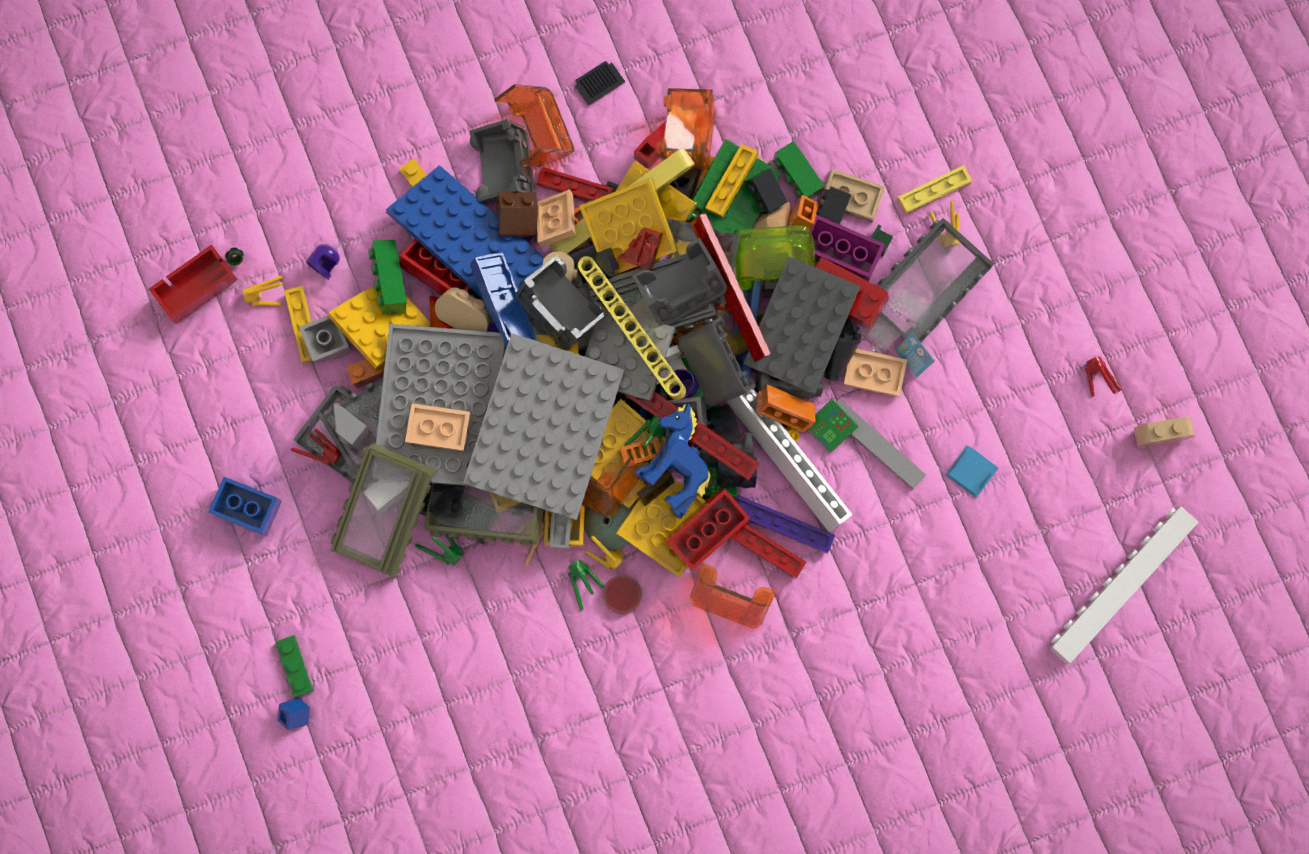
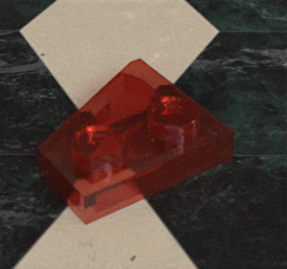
(643, 249)

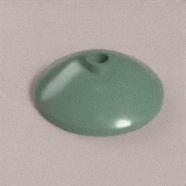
(605, 533)

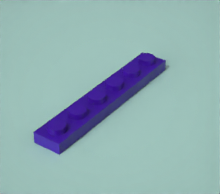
(786, 525)

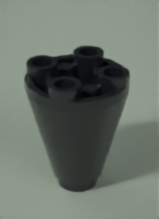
(842, 354)

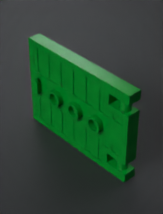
(742, 211)

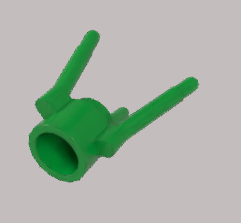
(654, 430)
(451, 554)
(579, 570)

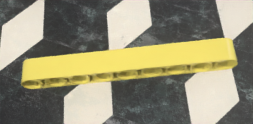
(660, 176)
(627, 319)

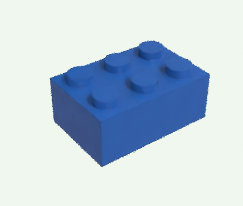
(245, 506)

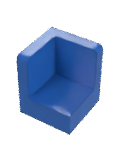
(293, 714)

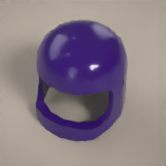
(323, 260)
(689, 381)

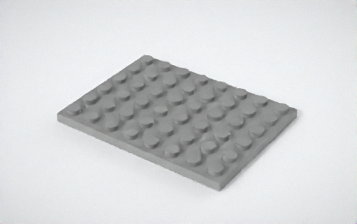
(442, 371)
(543, 426)

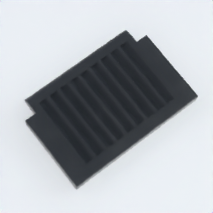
(598, 82)

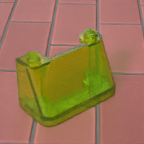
(766, 250)

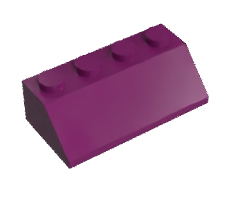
(845, 247)

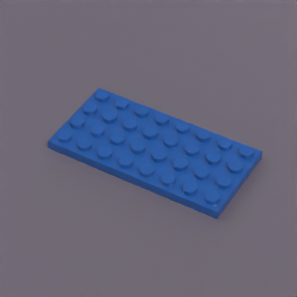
(459, 228)

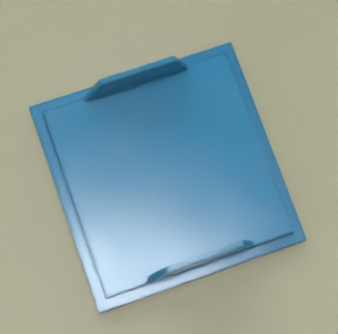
(972, 471)

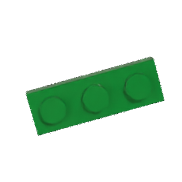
(294, 666)

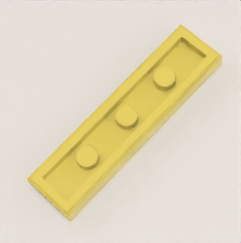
(934, 189)

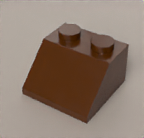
(517, 214)

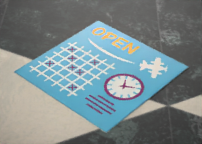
(917, 356)

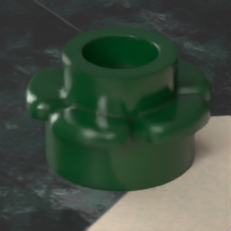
(234, 260)

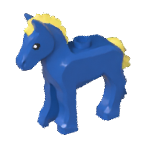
(681, 458)

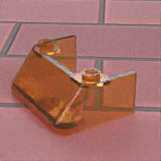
(542, 121)
(610, 490)

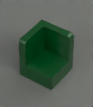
(882, 237)

